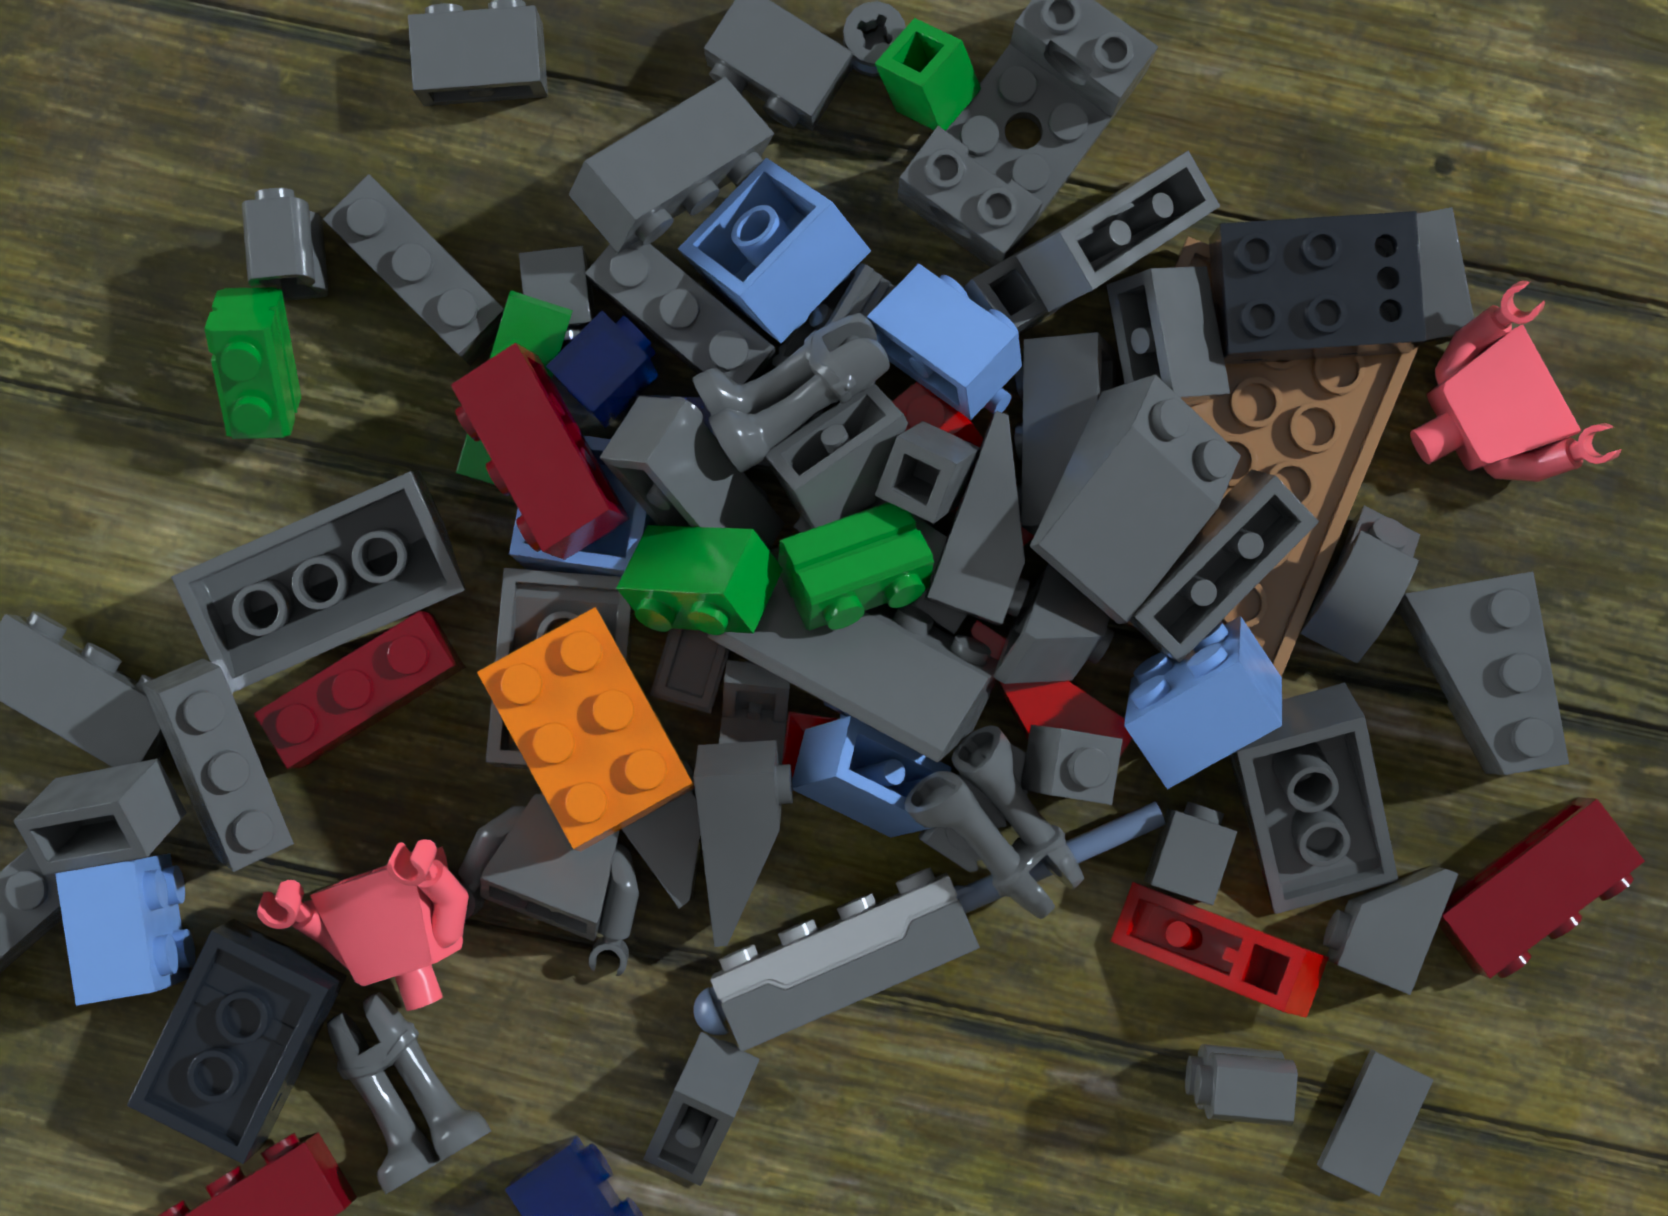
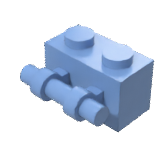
(948, 342)
(861, 773)

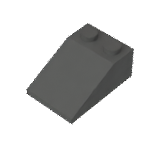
(1133, 495)
(537, 604)
(1315, 802)

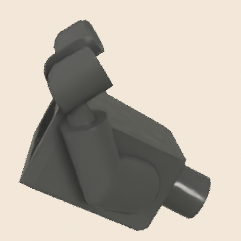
(533, 869)

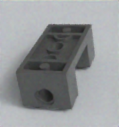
(1064, 72)

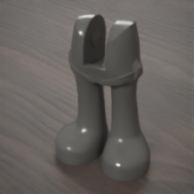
(763, 412)
(947, 802)
(408, 1147)

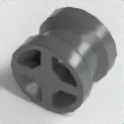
(870, 46)

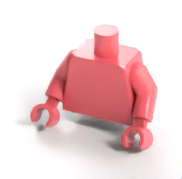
(1502, 403)
(383, 920)

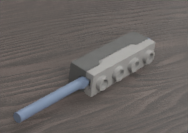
(868, 946)

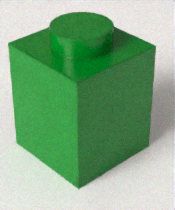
(928, 75)

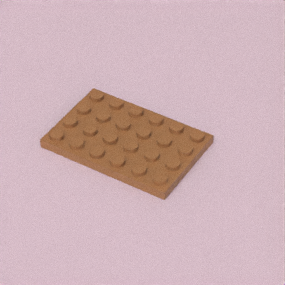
(1317, 433)

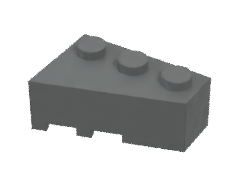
(1493, 668)

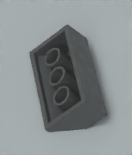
(321, 581)
(881, 670)

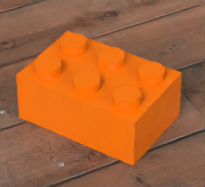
(586, 730)

